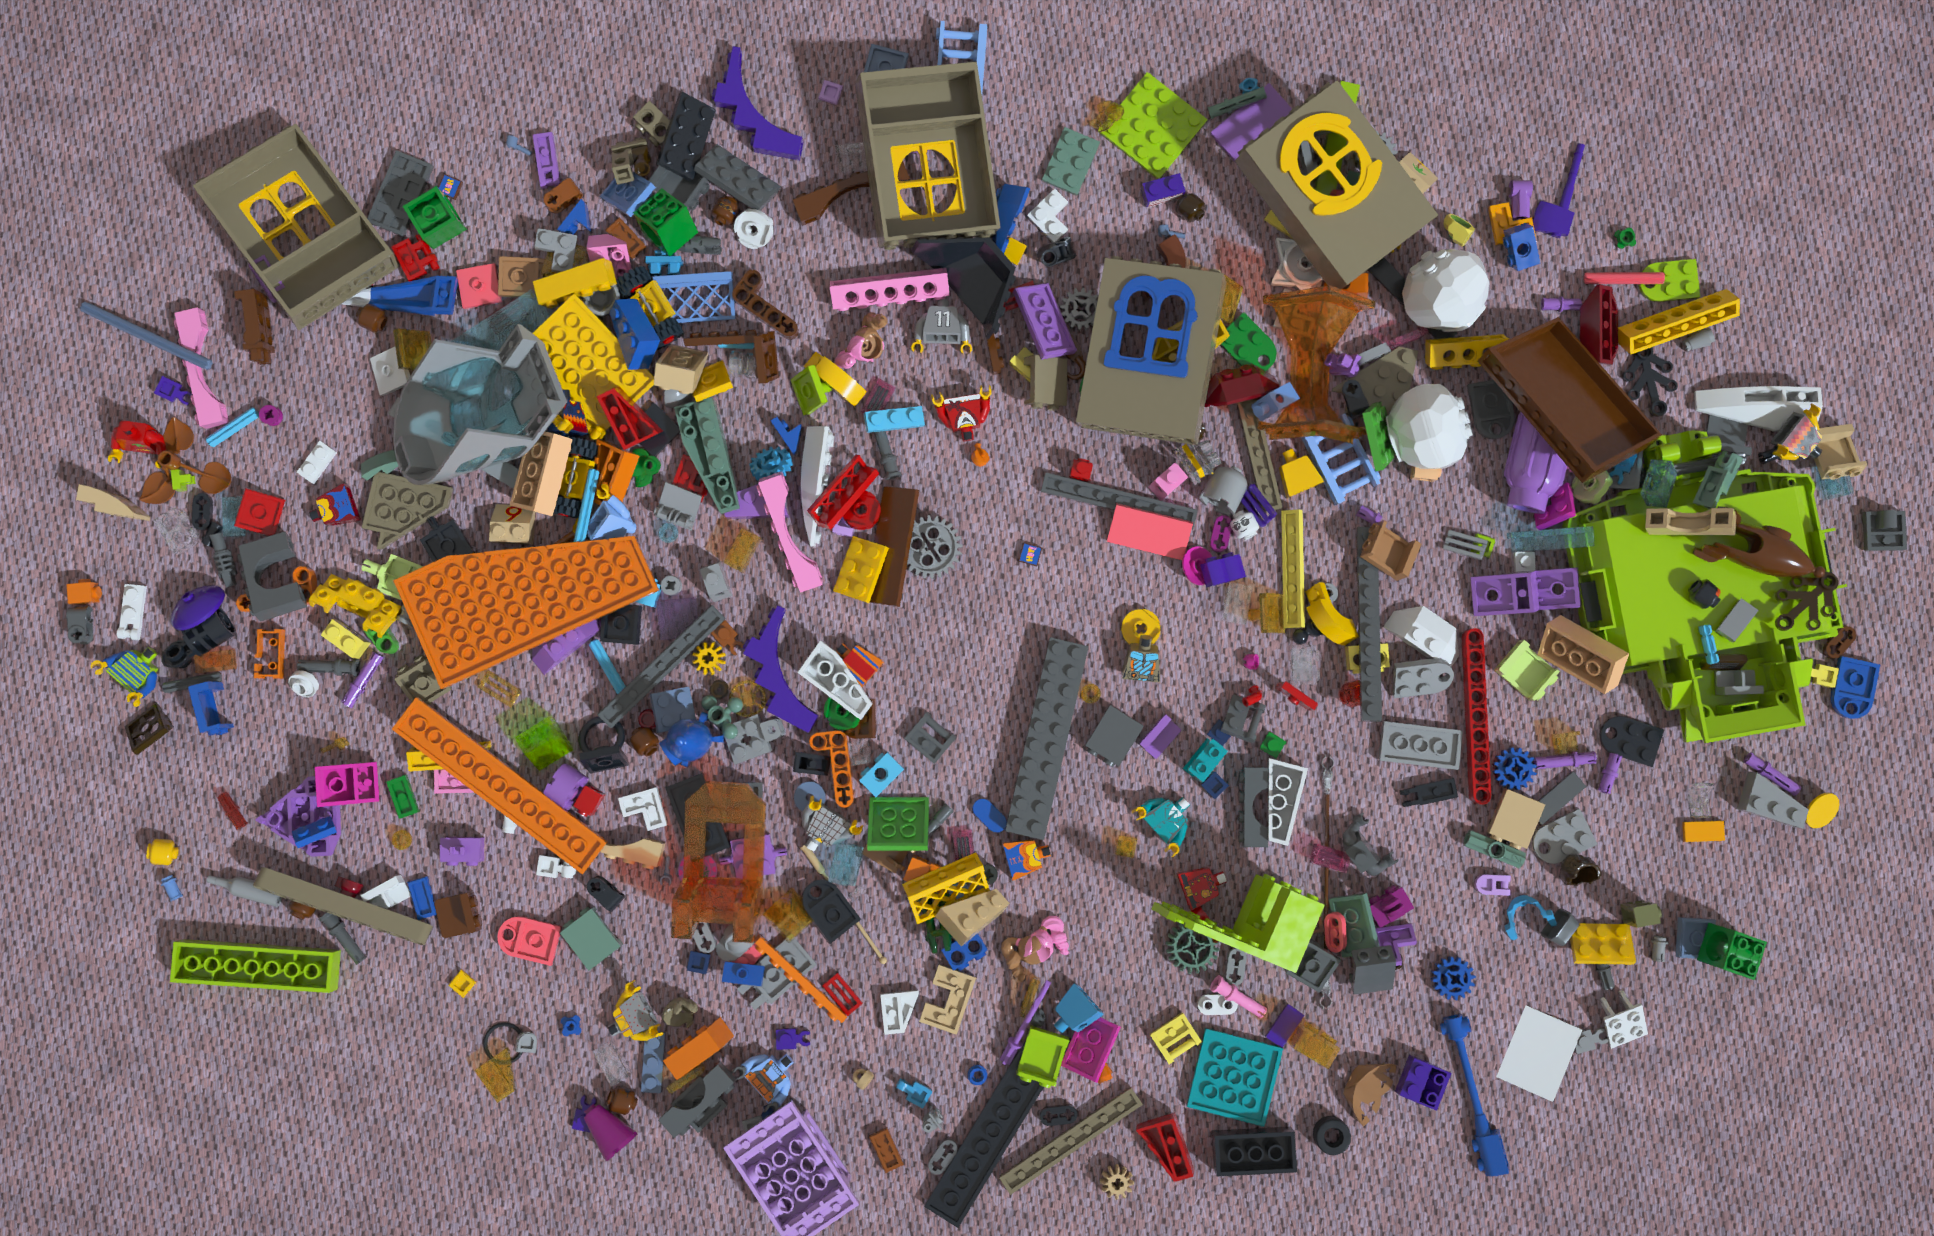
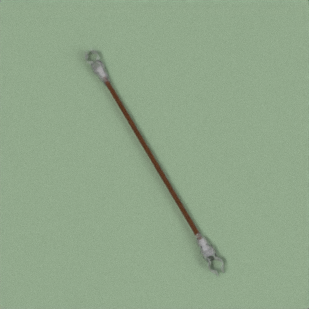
(1327, 777)

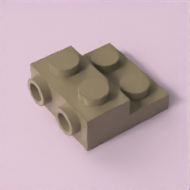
(419, 681)

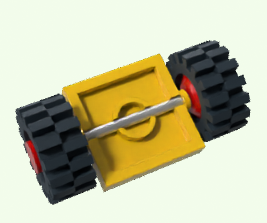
(640, 286)
(575, 477)

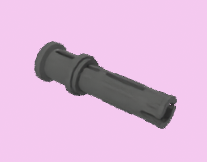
(887, 459)
(337, 667)
(337, 929)

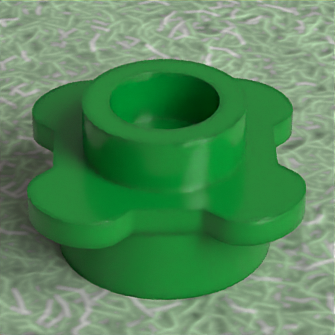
(1629, 234)

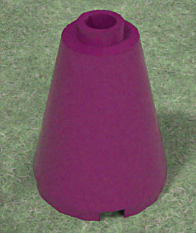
(608, 1130)

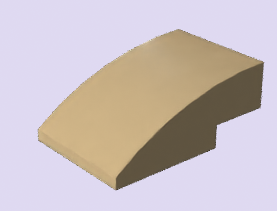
(110, 503)

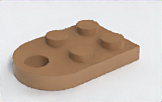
(518, 274)

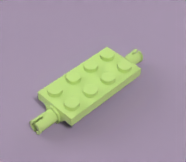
(386, 573)

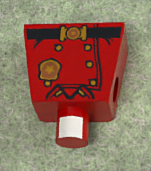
(1200, 885)

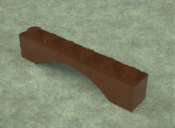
(813, 205)

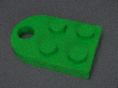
(1248, 343)

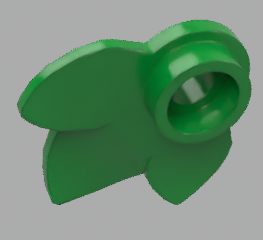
(642, 473)

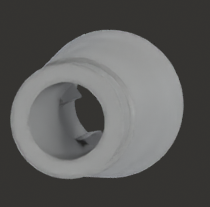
(1700, 339)

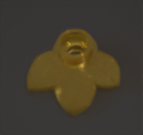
(1108, 115)

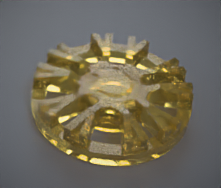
(749, 698)

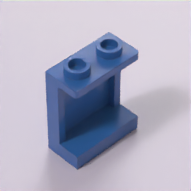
(206, 709)

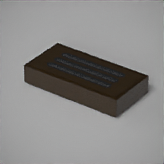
(1726, 662)

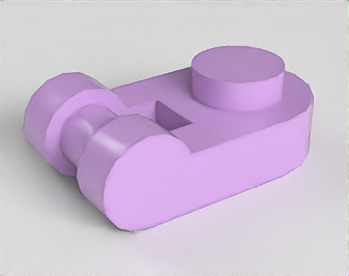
(1487, 884)

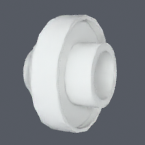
(303, 683)

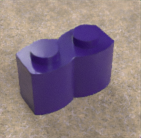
(1222, 570)

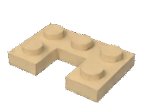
(950, 1016)

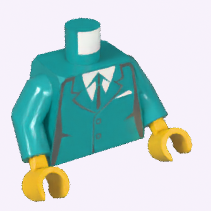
(1166, 820)

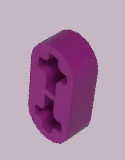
(1216, 532)

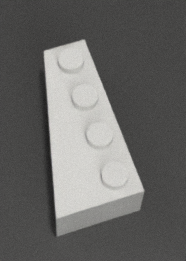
(1284, 795)

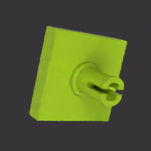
(810, 390)

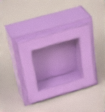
(830, 92)

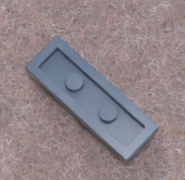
(653, 1064)

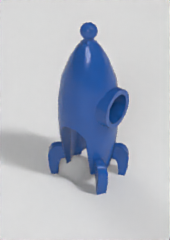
(688, 740)

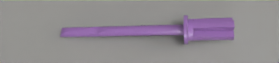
(1014, 1042)

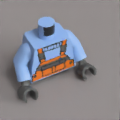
(768, 1077)

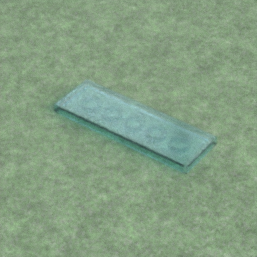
(495, 329)

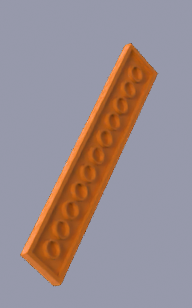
(499, 785)

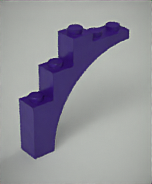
(767, 137)
(770, 676)

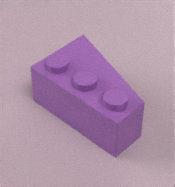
(750, 505)

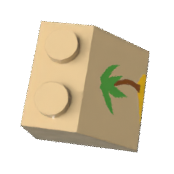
(1418, 172)

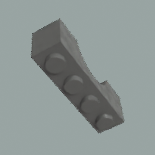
(1253, 781)
(679, 1116)

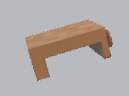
(1389, 551)

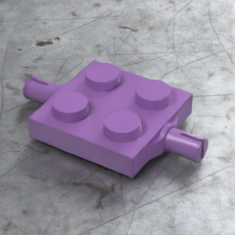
(737, 854)

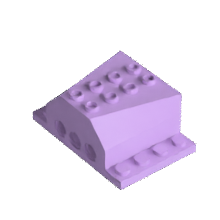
(793, 1172)

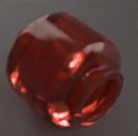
(1350, 694)

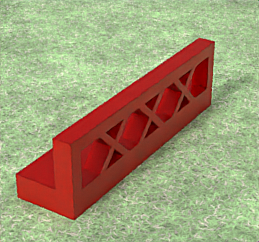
(845, 496)

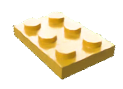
(860, 569)
(1602, 944)

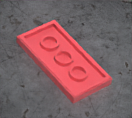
(1149, 531)

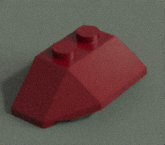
(1600, 324)
(1239, 385)

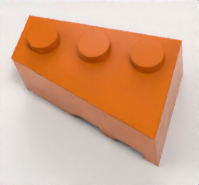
(614, 469)

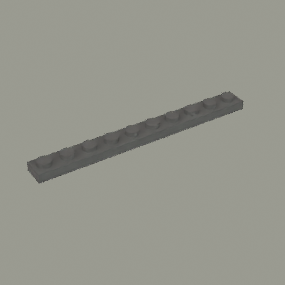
(1368, 635)

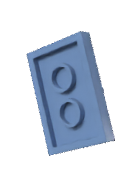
(629, 195)

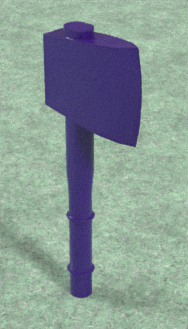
(1558, 219)

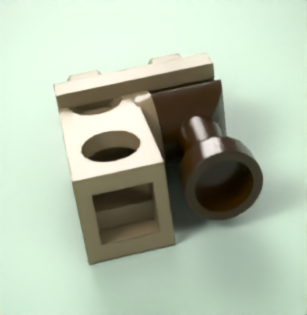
(629, 154)

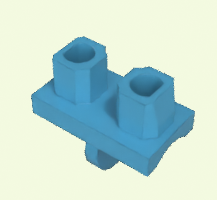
(661, 259)

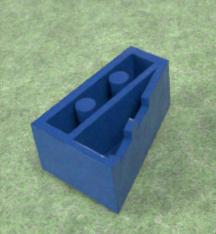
(634, 333)

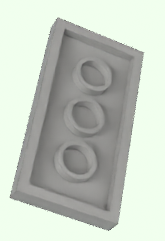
(1420, 745)

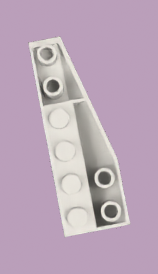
(1758, 406)
(813, 474)

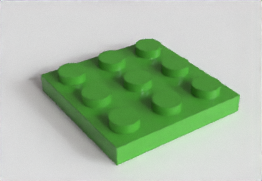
(1378, 435)
(898, 824)

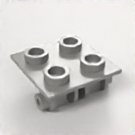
(678, 506)

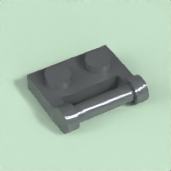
(1236, 717)
(925, 742)

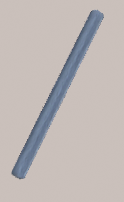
(146, 335)

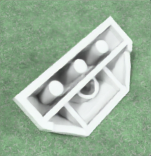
(1425, 633)

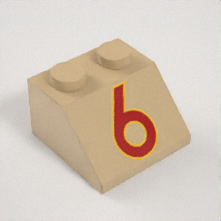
(512, 525)

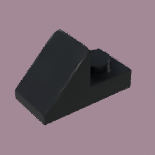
(811, 763)

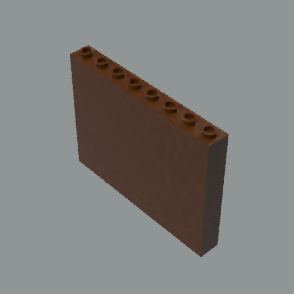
(1569, 398)

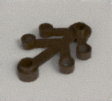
(1808, 598)

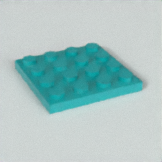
(1234, 1077)

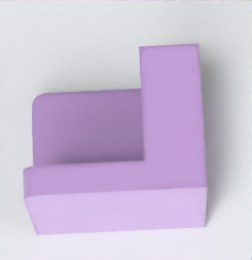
(843, 529)

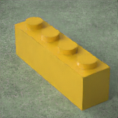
(579, 280)

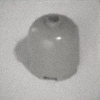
(1225, 490)

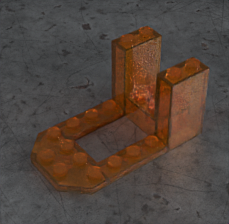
(720, 898)

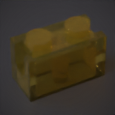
(742, 550)

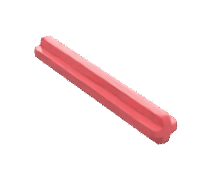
(1624, 278)

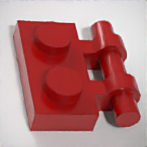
(410, 261)
(687, 475)

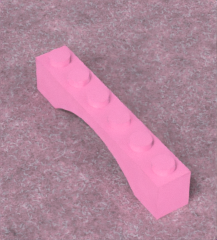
(192, 331)
(804, 569)

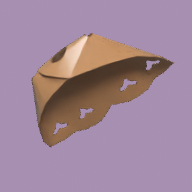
(1365, 1086)

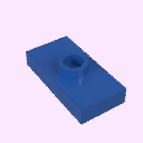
(743, 974)

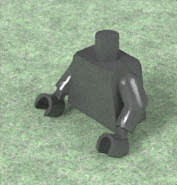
(1361, 851)

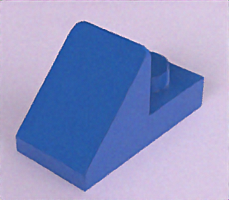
(577, 216)
(792, 437)

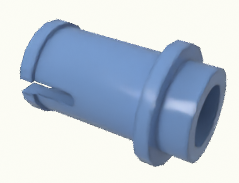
(171, 887)

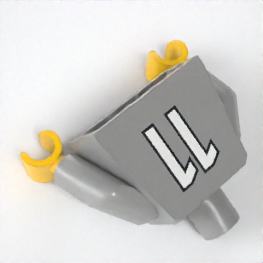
(943, 326)

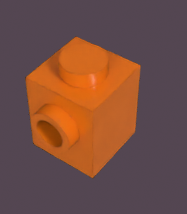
(83, 592)

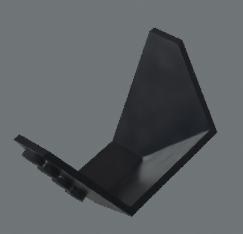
(975, 272)

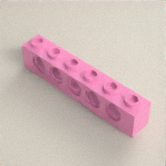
(879, 283)

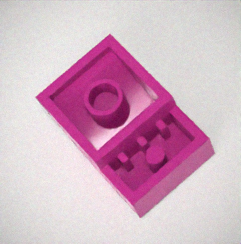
(346, 784)

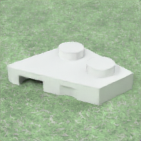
(897, 1010)

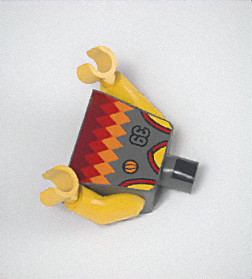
(1799, 436)

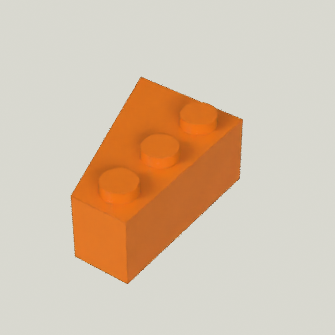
(697, 1048)

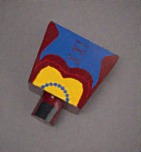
(336, 507)

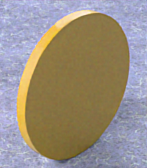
(1822, 810)

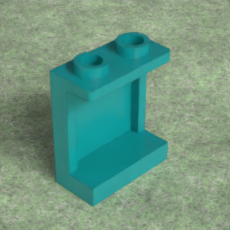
(1205, 759)

